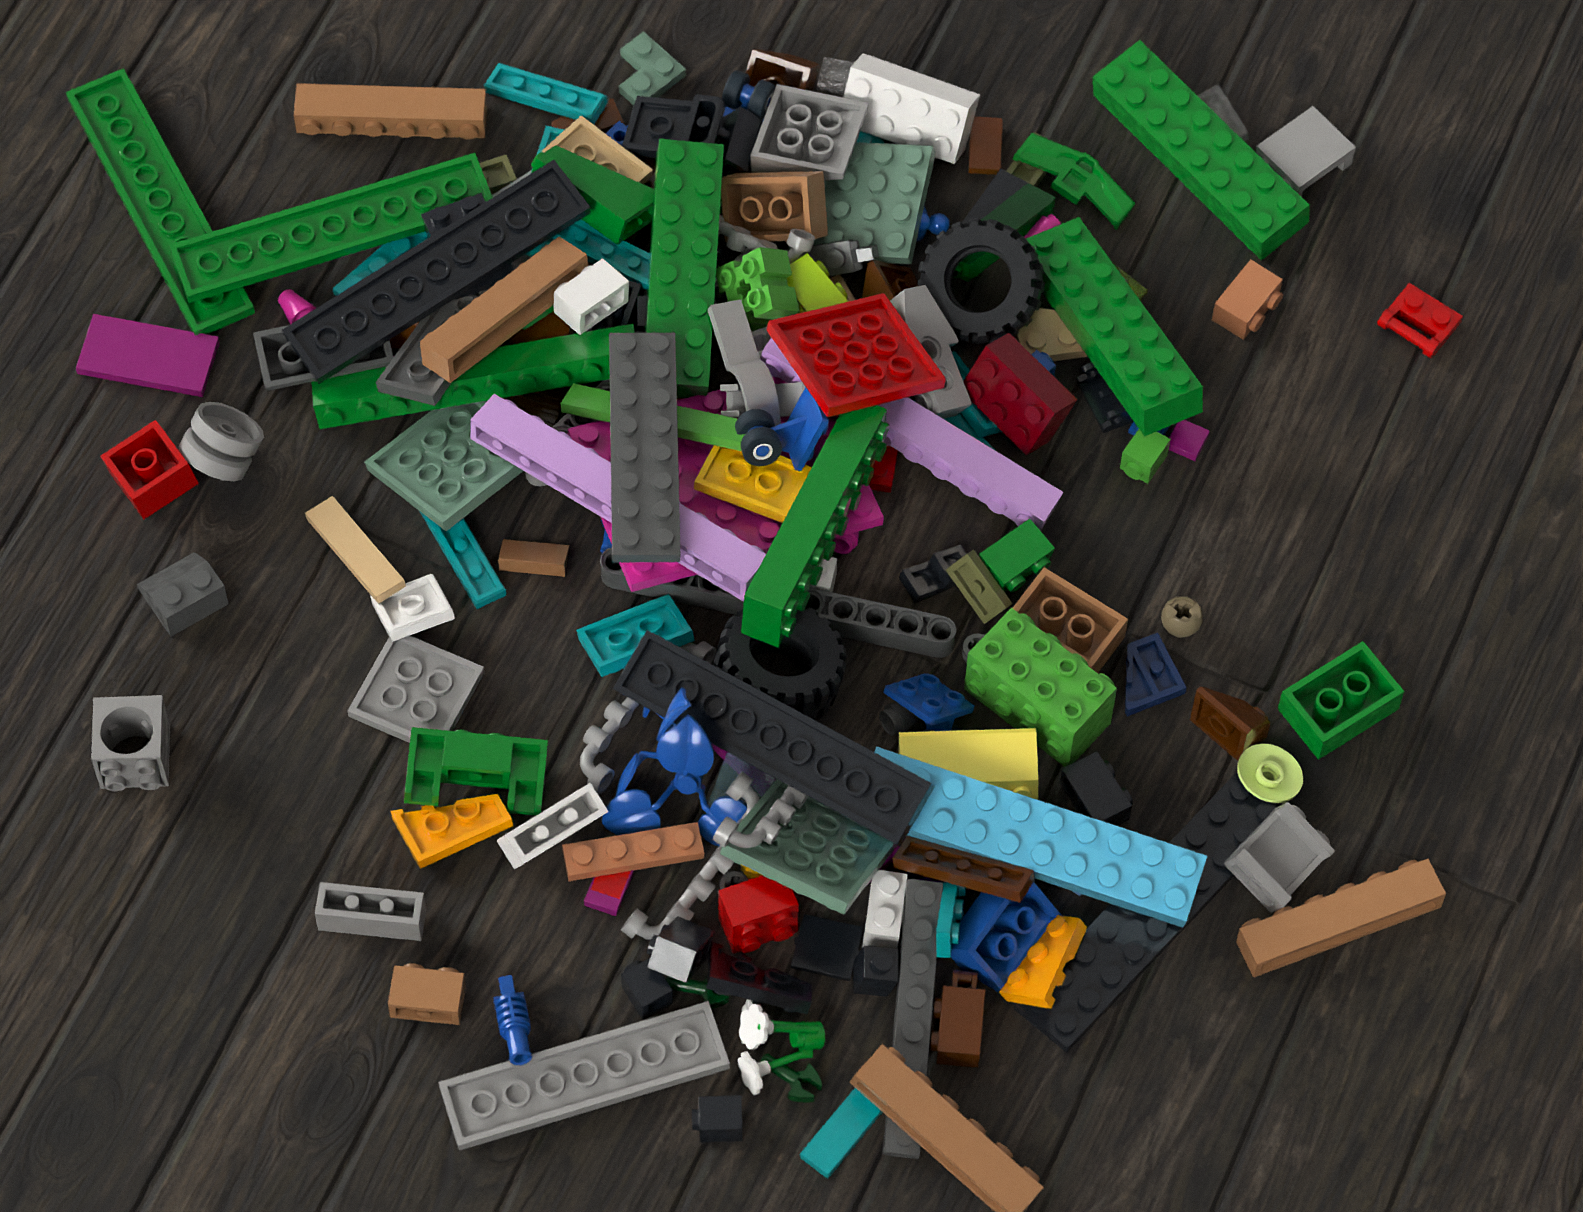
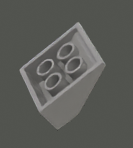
(808, 133)

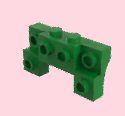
(476, 761)

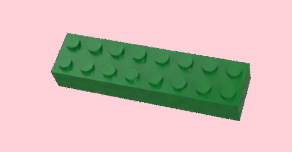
(1201, 150)
(685, 255)
(1115, 329)
(813, 524)

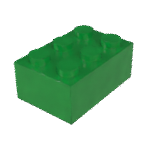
(1340, 700)

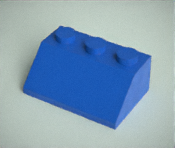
(1000, 933)

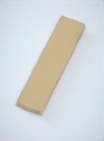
(355, 549)

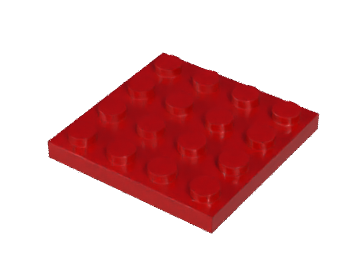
(855, 354)

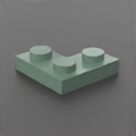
(655, 69)

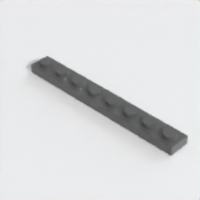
(914, 995)

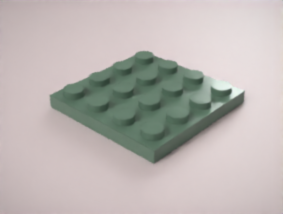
(880, 199)
(441, 467)
(815, 853)

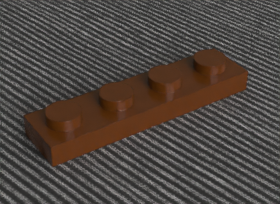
(963, 869)

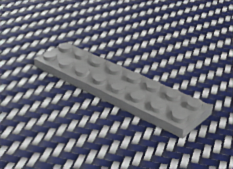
(584, 1075)

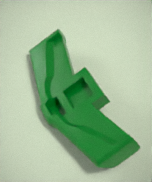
(1077, 176)

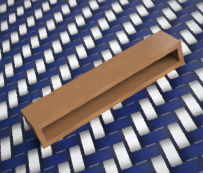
(390, 111)
(501, 310)
(1340, 916)
(945, 1132)

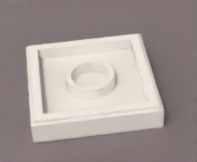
(414, 608)

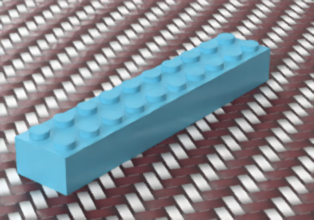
(1056, 844)

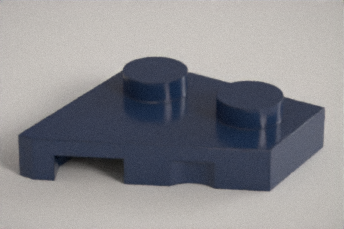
(1150, 675)

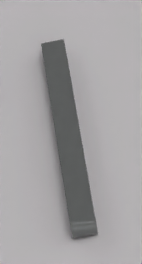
(827, 604)

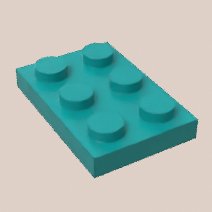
(615, 638)

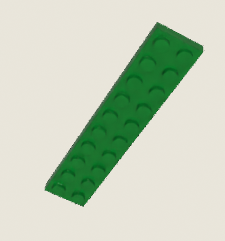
(151, 189)
(322, 228)

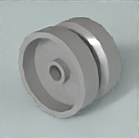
(221, 441)

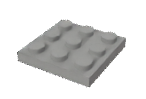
(415, 688)

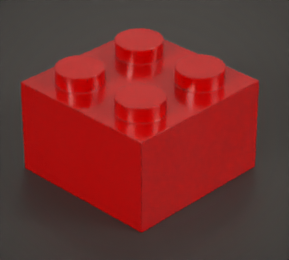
(149, 469)
(757, 913)

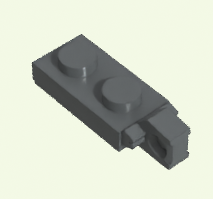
(843, 255)

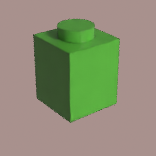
(1144, 455)

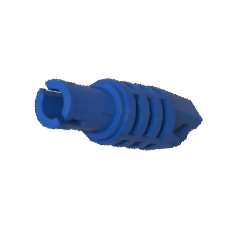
(513, 1021)

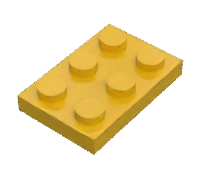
(759, 489)

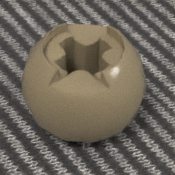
(1178, 607)

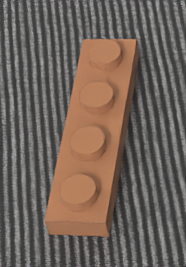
(633, 851)

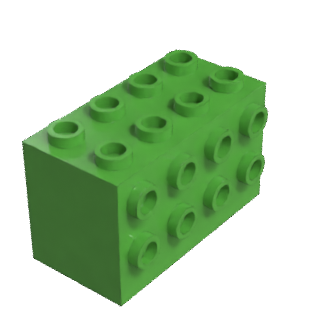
(1040, 686)

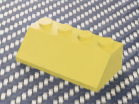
(991, 756)

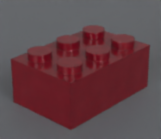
(1018, 393)

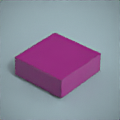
(1188, 439)

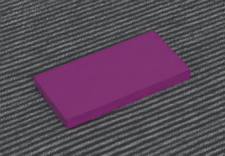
(147, 355)

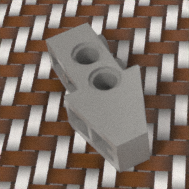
(937, 337)

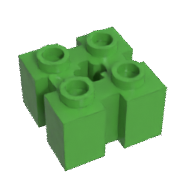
(760, 285)

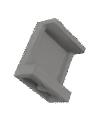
(1306, 150)
(1279, 856)

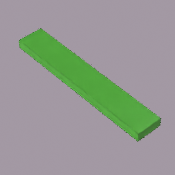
(691, 423)

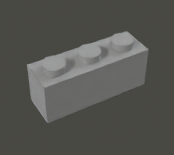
(370, 911)

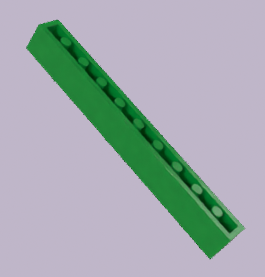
(503, 372)

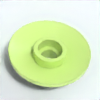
(1275, 764)

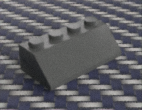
(284, 368)

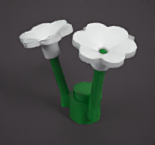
(754, 1031)

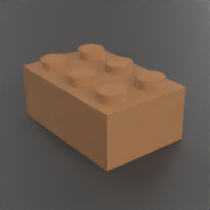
(775, 203)
(1073, 617)

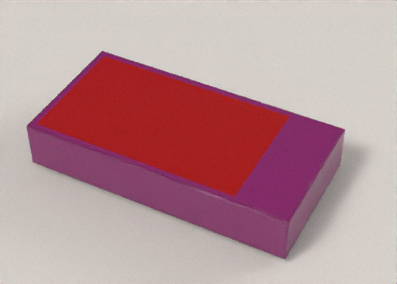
(608, 892)

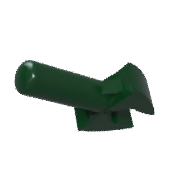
(698, 987)
(794, 1078)

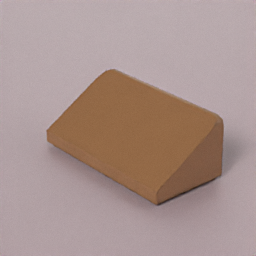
(533, 557)

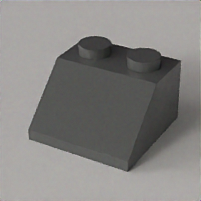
(184, 593)

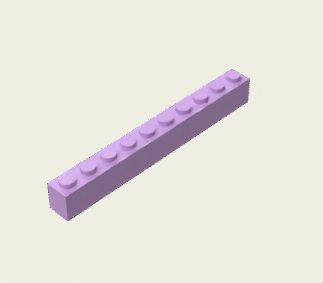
(953, 455)
(587, 480)

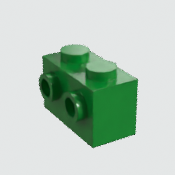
(1018, 556)

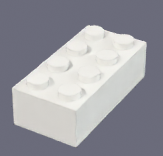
(912, 107)

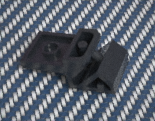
(694, 122)

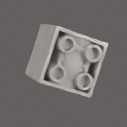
(124, 718)

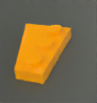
(448, 829)
(1044, 964)

